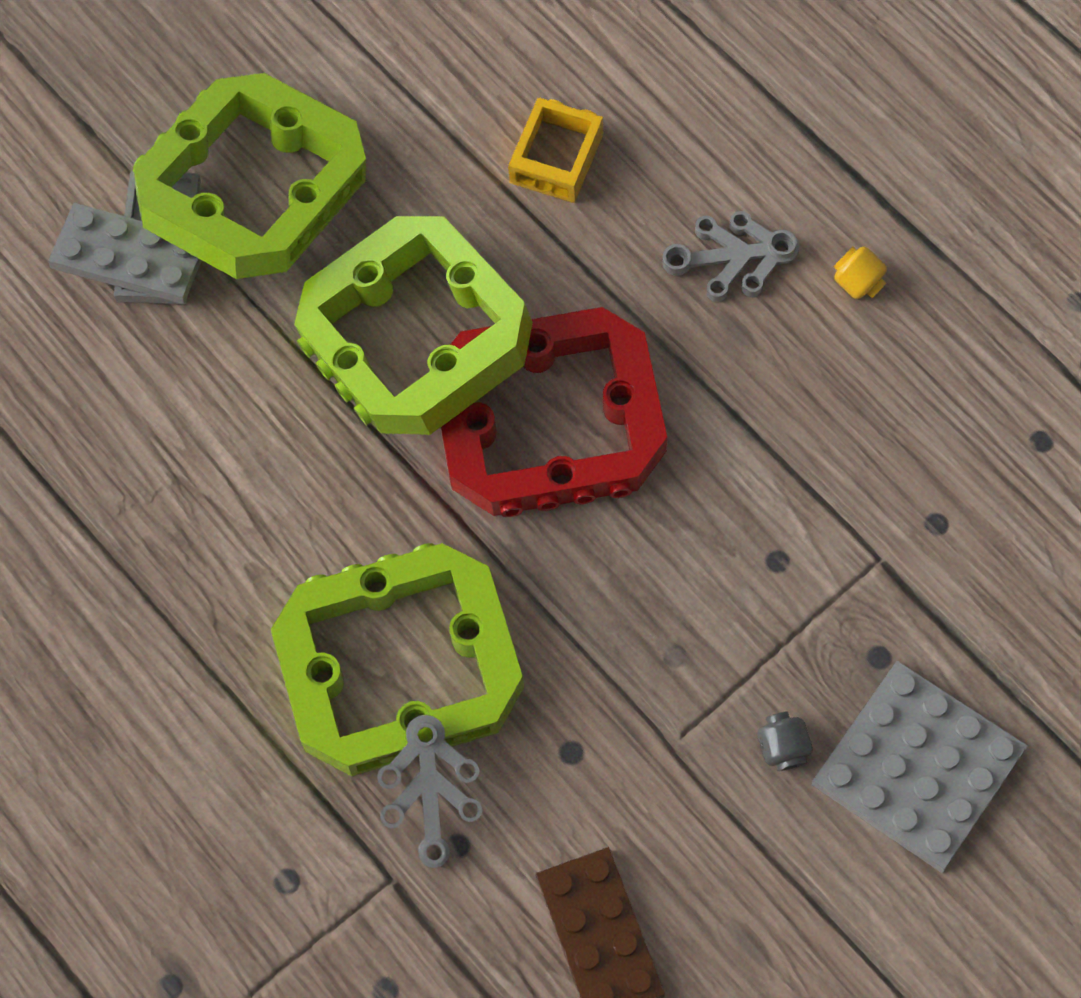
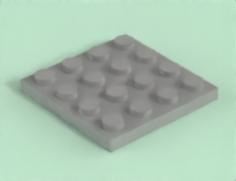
(919, 766)

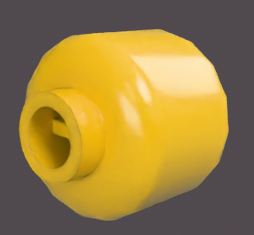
(860, 273)

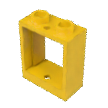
(547, 178)

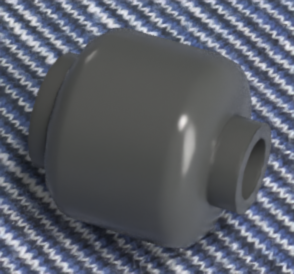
(785, 741)

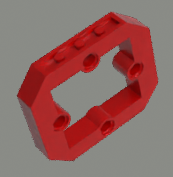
(590, 477)

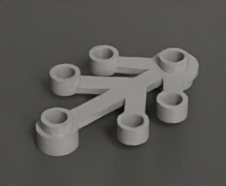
(735, 252)
(429, 784)

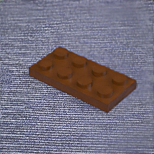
(599, 929)

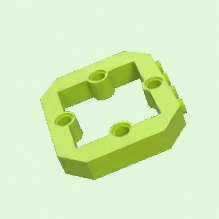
(200, 223)
(366, 278)
(347, 592)

